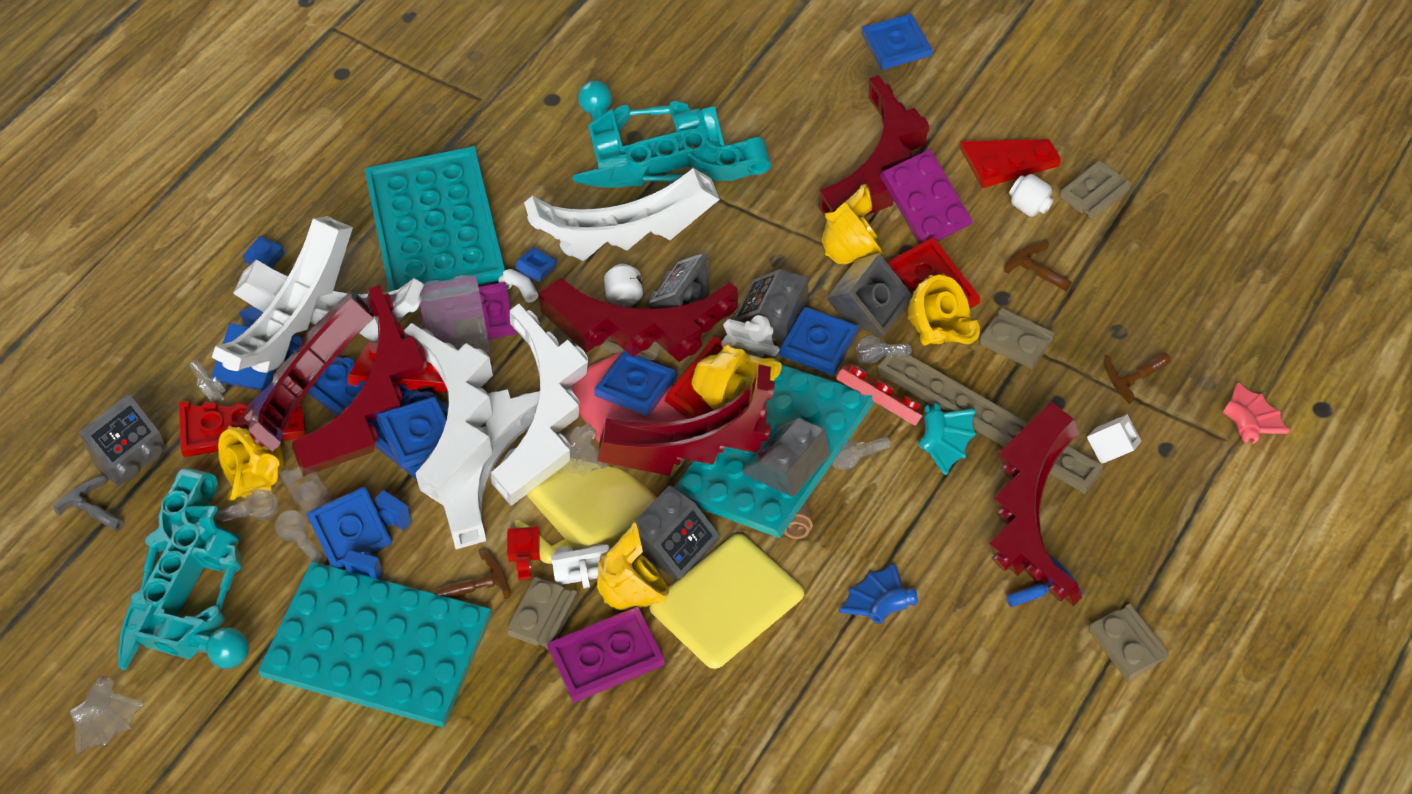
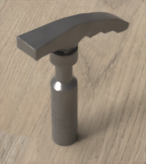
(75, 499)

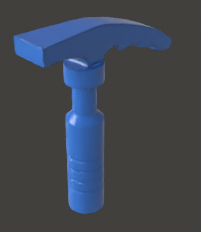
(1034, 591)

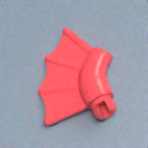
(1253, 415)

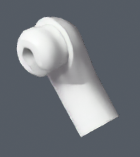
(521, 281)

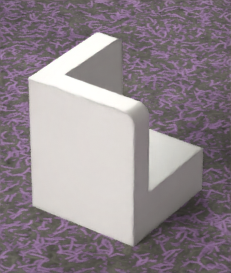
(1114, 439)

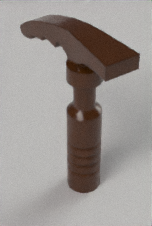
(1022, 259)
(1122, 383)
(469, 586)

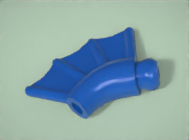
(879, 596)

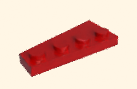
(365, 362)
(204, 425)

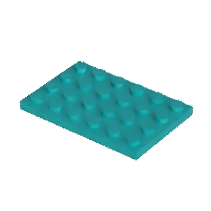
(434, 219)
(732, 495)
(376, 644)

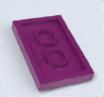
(926, 198)
(605, 654)

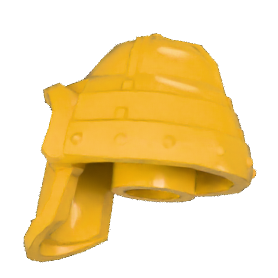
(847, 232)
(942, 312)
(728, 374)
(246, 463)
(628, 577)

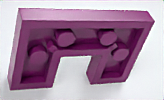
(495, 310)

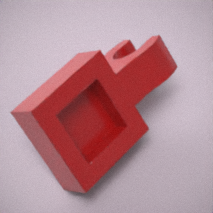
(522, 547)

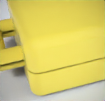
(589, 507)
(727, 600)

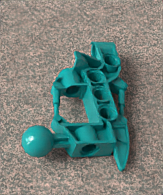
(693, 127)
(189, 545)

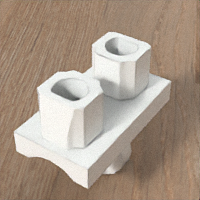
(752, 336)
(577, 565)

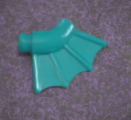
(946, 435)

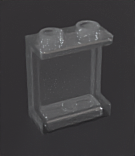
(455, 312)

